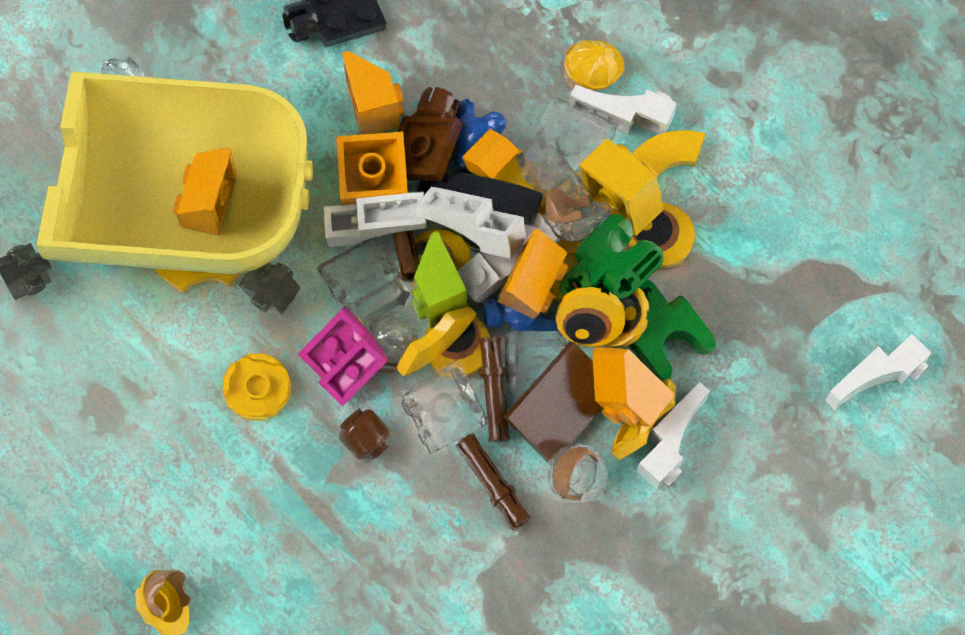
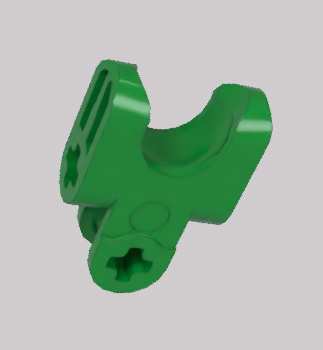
(606, 266)
(666, 323)

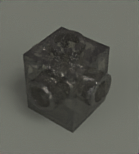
(24, 271)
(274, 291)

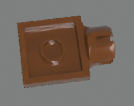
(430, 135)

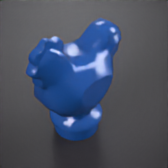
(473, 129)
(497, 313)

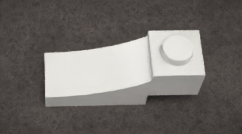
(647, 111)
(372, 218)
(475, 219)
(489, 272)
(877, 368)
(664, 460)

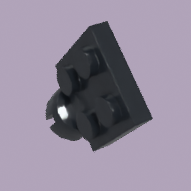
(333, 20)

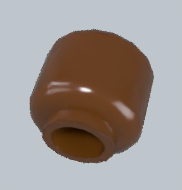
(364, 434)

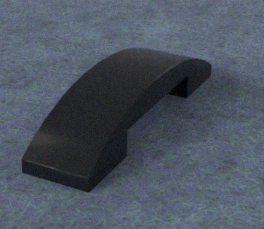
(505, 195)

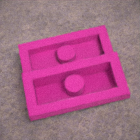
(344, 355)

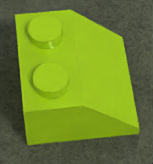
(437, 283)

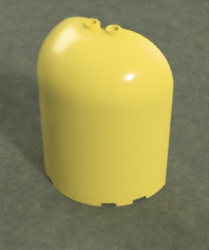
(128, 163)

